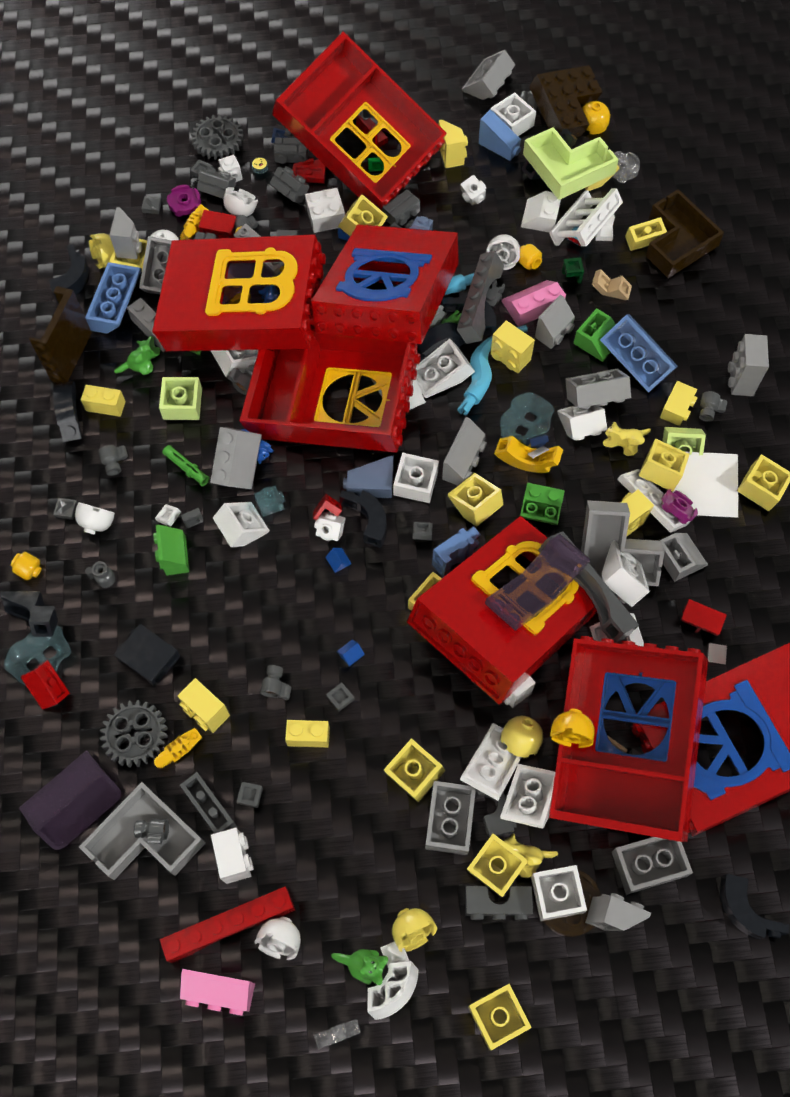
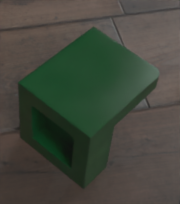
(573, 267)

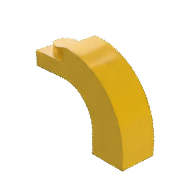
(515, 454)

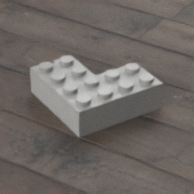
(610, 522)
(117, 845)

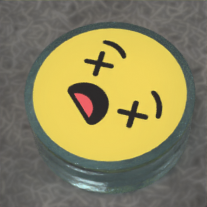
(260, 165)

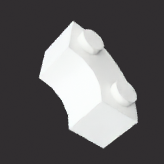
(394, 991)

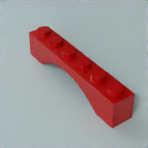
(225, 924)

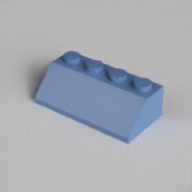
(112, 297)
(638, 352)

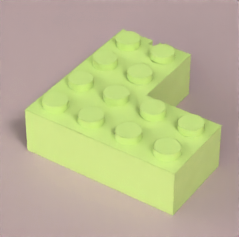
(567, 169)

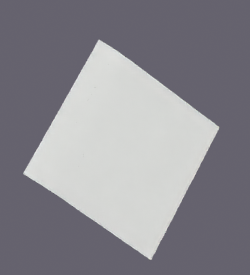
(711, 483)

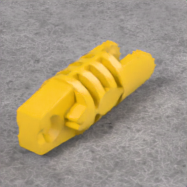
(191, 226)
(178, 748)

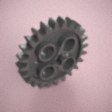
(217, 137)
(135, 751)

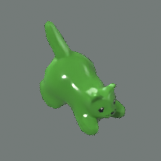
(140, 358)
(364, 965)

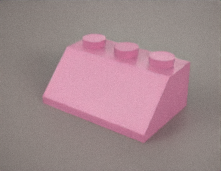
(532, 302)
(216, 991)

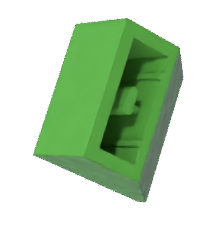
(591, 332)
(542, 503)
(171, 550)

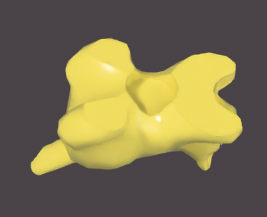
(626, 438)
(531, 853)

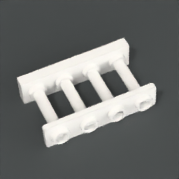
(592, 224)

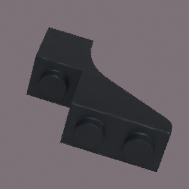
(30, 607)

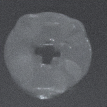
(632, 166)
(337, 1034)

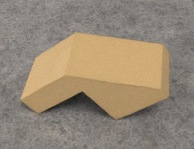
(615, 288)

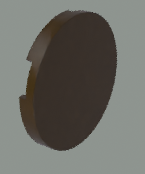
(575, 924)

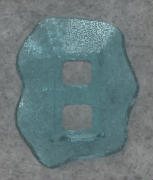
(515, 415)
(33, 647)

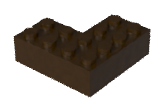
(563, 95)
(687, 237)

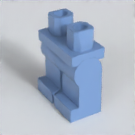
(455, 550)

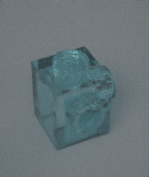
(269, 500)

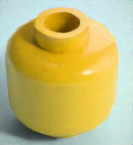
(530, 256)
(26, 565)

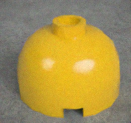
(597, 116)
(573, 728)

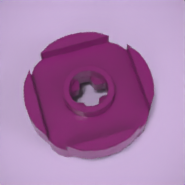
(187, 207)
(679, 506)

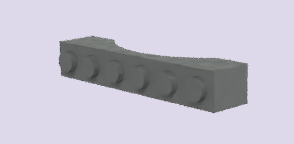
(472, 320)
(613, 616)

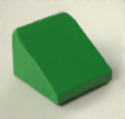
(375, 164)

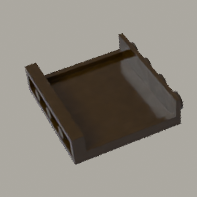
(63, 338)

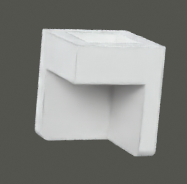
(606, 231)

